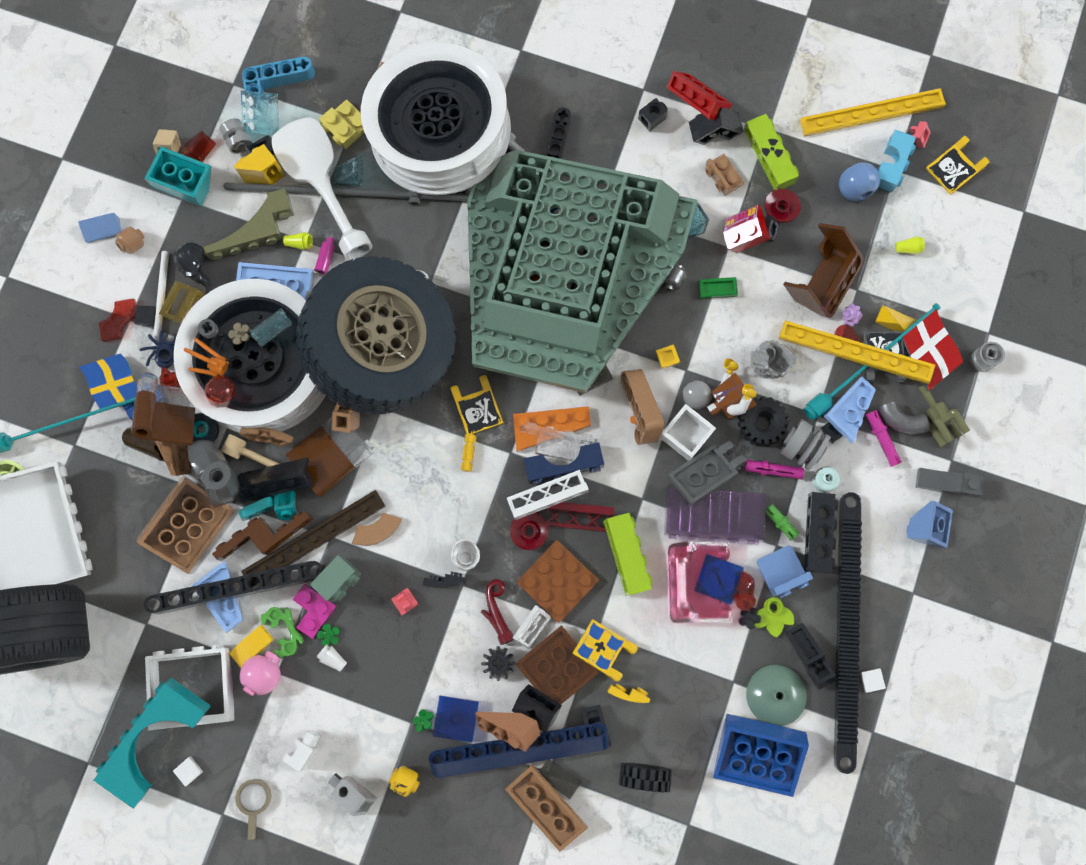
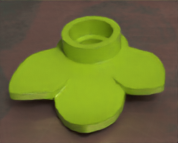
(775, 619)

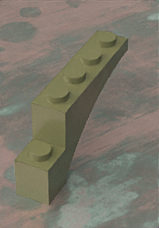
(258, 231)

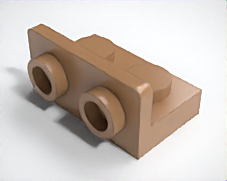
(723, 174)

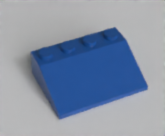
(760, 755)

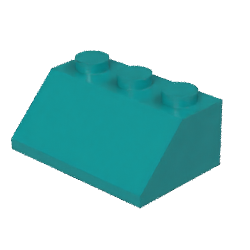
(180, 176)

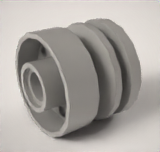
(801, 442)

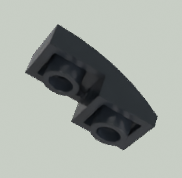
(449, 580)

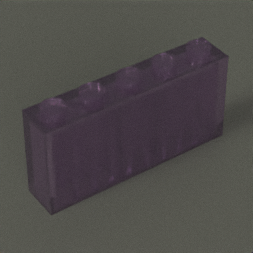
(718, 516)

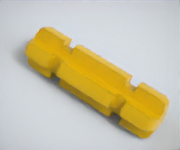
(468, 452)

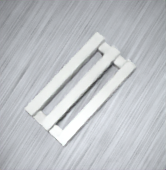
(529, 626)

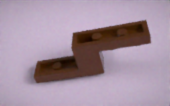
(262, 535)

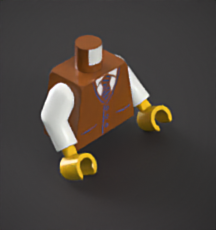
(732, 394)

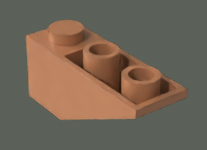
(513, 728)

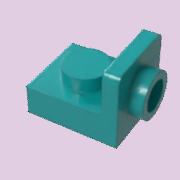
(285, 505)

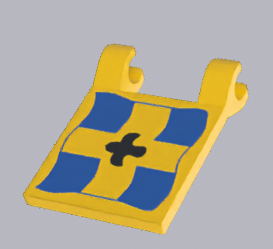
(601, 647)

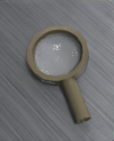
(253, 799)

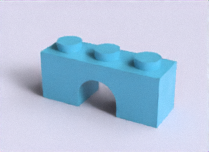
(899, 148)

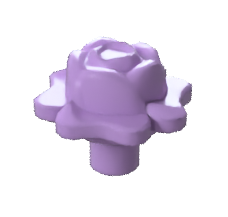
(852, 314)

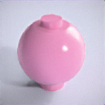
(260, 674)

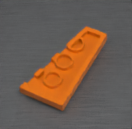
(561, 419)

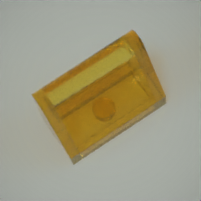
(191, 299)

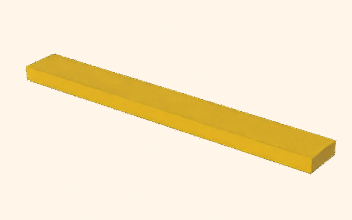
(872, 112)
(857, 352)

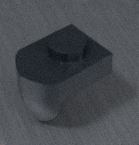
(267, 141)

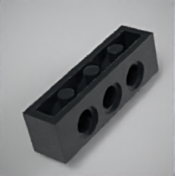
(812, 561)

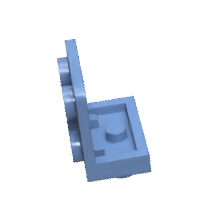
(783, 571)

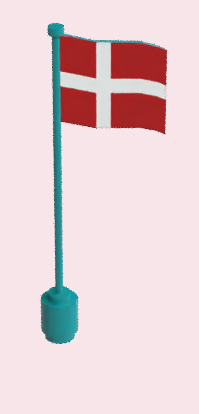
(924, 341)

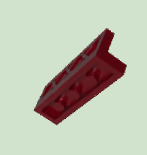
(579, 509)

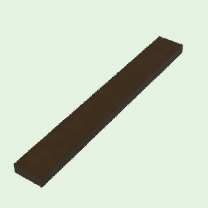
(318, 535)

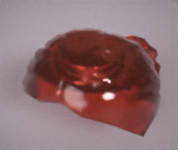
(744, 595)

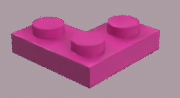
(318, 610)

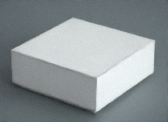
(872, 680)
(188, 771)

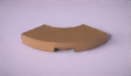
(266, 435)
(377, 531)

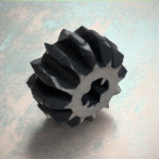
(493, 668)

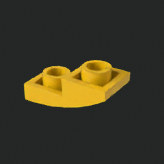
(251, 645)
(637, 695)

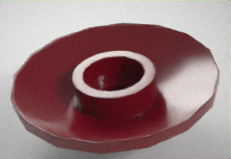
(787, 200)
(519, 532)

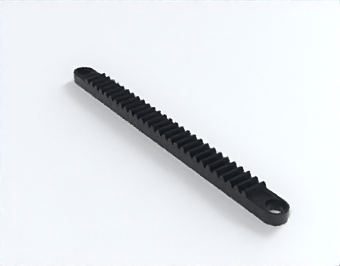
(848, 633)

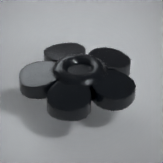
(749, 618)

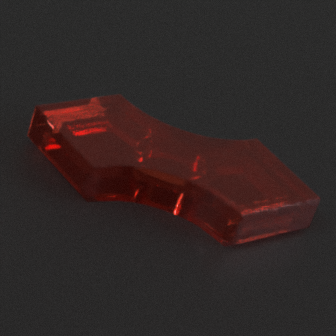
(113, 326)

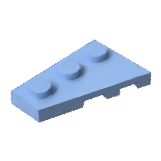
(850, 409)

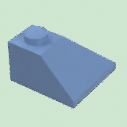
(931, 525)

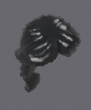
(189, 260)

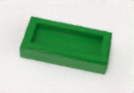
(717, 288)

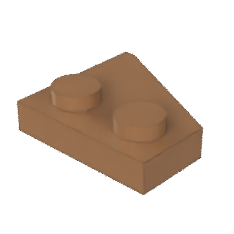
(175, 457)

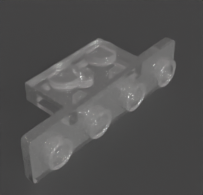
(556, 443)

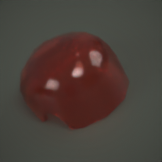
(220, 391)

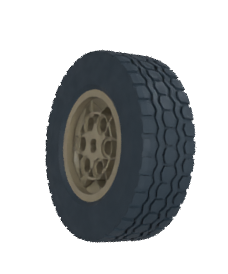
(349, 367)

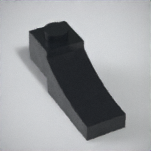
(811, 656)

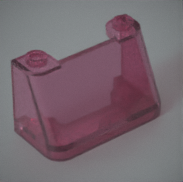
(684, 567)

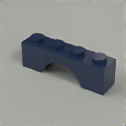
(540, 469)

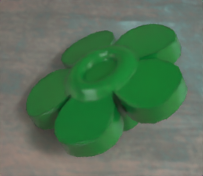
(328, 634)
(423, 720)

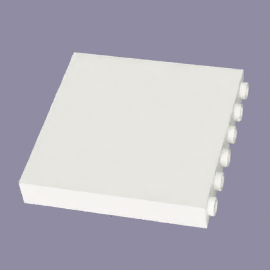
(39, 529)

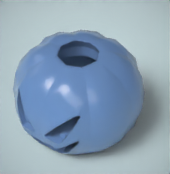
(859, 182)

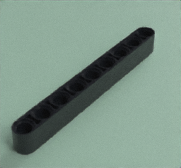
(226, 588)

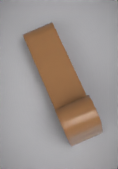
(644, 407)

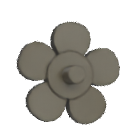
(240, 333)

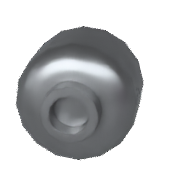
(675, 279)

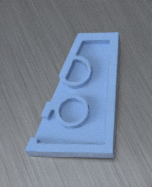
(228, 611)

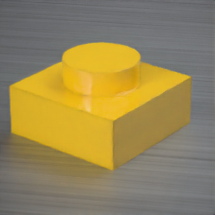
(667, 356)

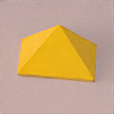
(893, 319)

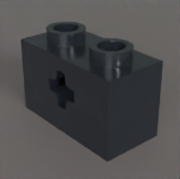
(537, 706)

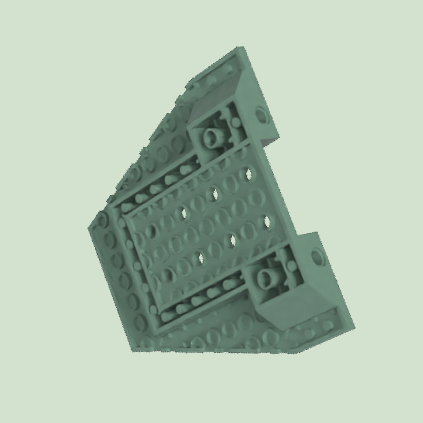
(541, 325)

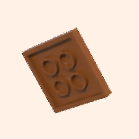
(557, 581)

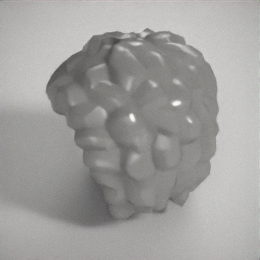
(772, 360)

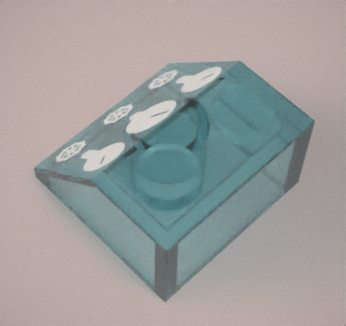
(260, 112)

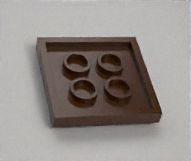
(554, 668)

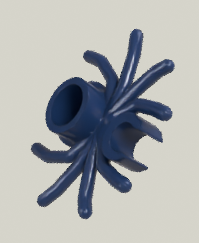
(164, 352)

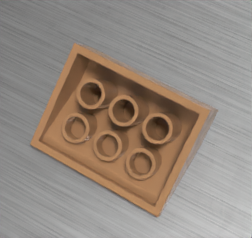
(184, 525)

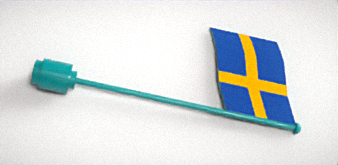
(109, 384)

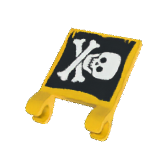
(954, 168)
(478, 409)

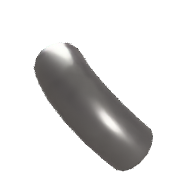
(901, 422)

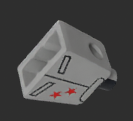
(351, 795)

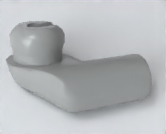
(513, 145)

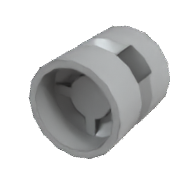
(235, 135)
(987, 356)

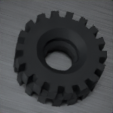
(777, 419)
(645, 777)

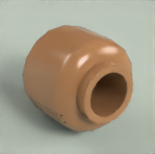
(129, 240)

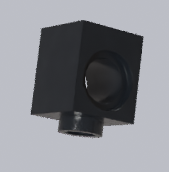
(651, 121)

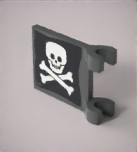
(882, 340)

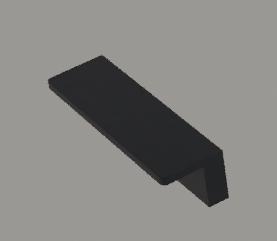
(274, 480)

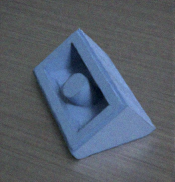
(100, 227)

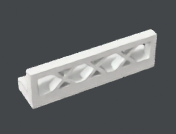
(552, 499)

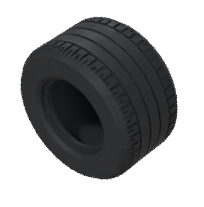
(42, 627)

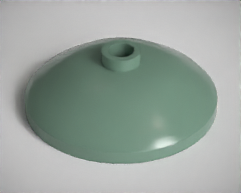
(762, 695)

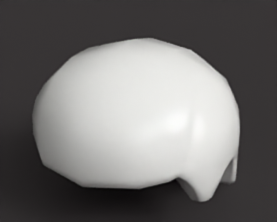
(465, 554)

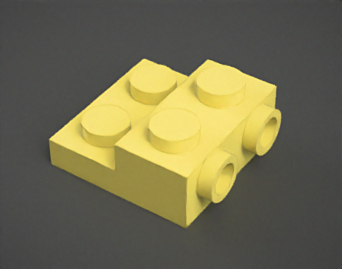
(343, 124)

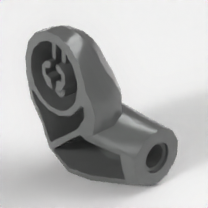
(213, 472)

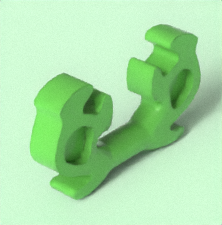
(288, 647)

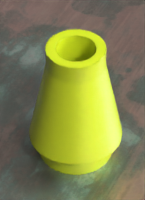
(300, 241)
(912, 245)

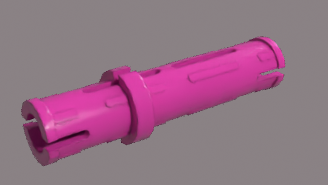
(883, 437)
(774, 469)

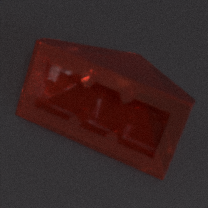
(198, 147)

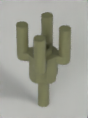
(942, 417)

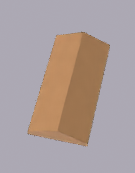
(546, 808)

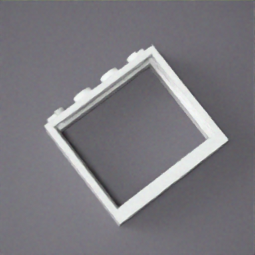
(152, 681)

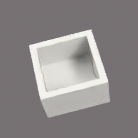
(687, 432)

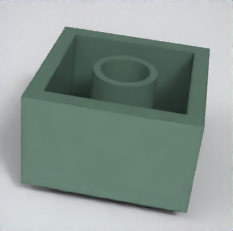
(336, 579)

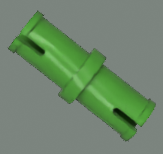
(781, 522)

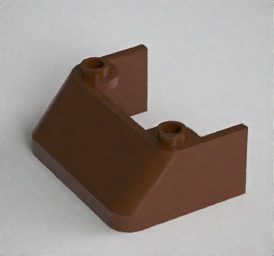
(834, 274)

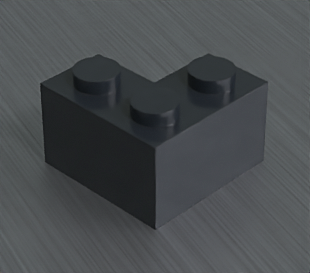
(726, 126)

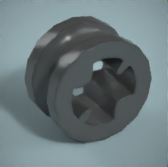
(204, 323)

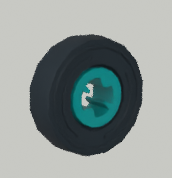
(211, 426)

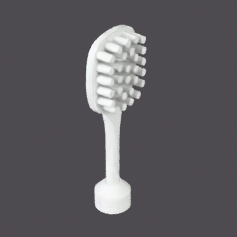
(309, 158)

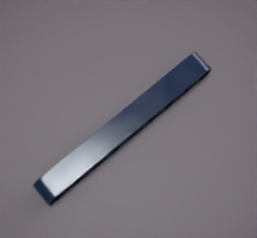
(501, 754)

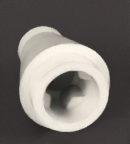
(331, 658)

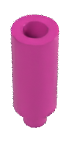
(325, 256)

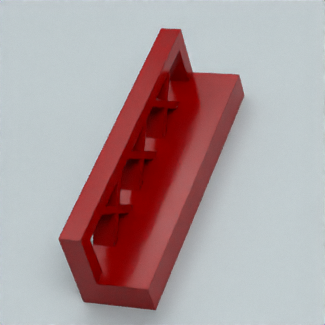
(697, 94)

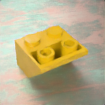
(259, 167)

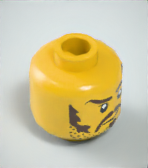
(404, 781)

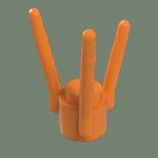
(216, 365)

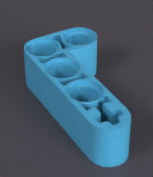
(304, 72)

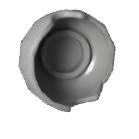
(697, 394)

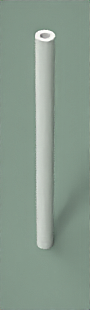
(160, 297)

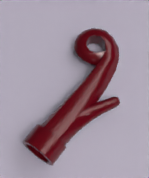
(495, 616)

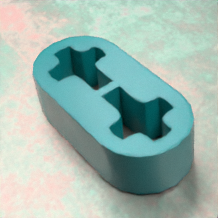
(256, 508)

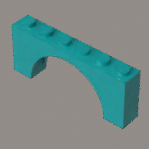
(121, 773)

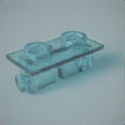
(271, 327)

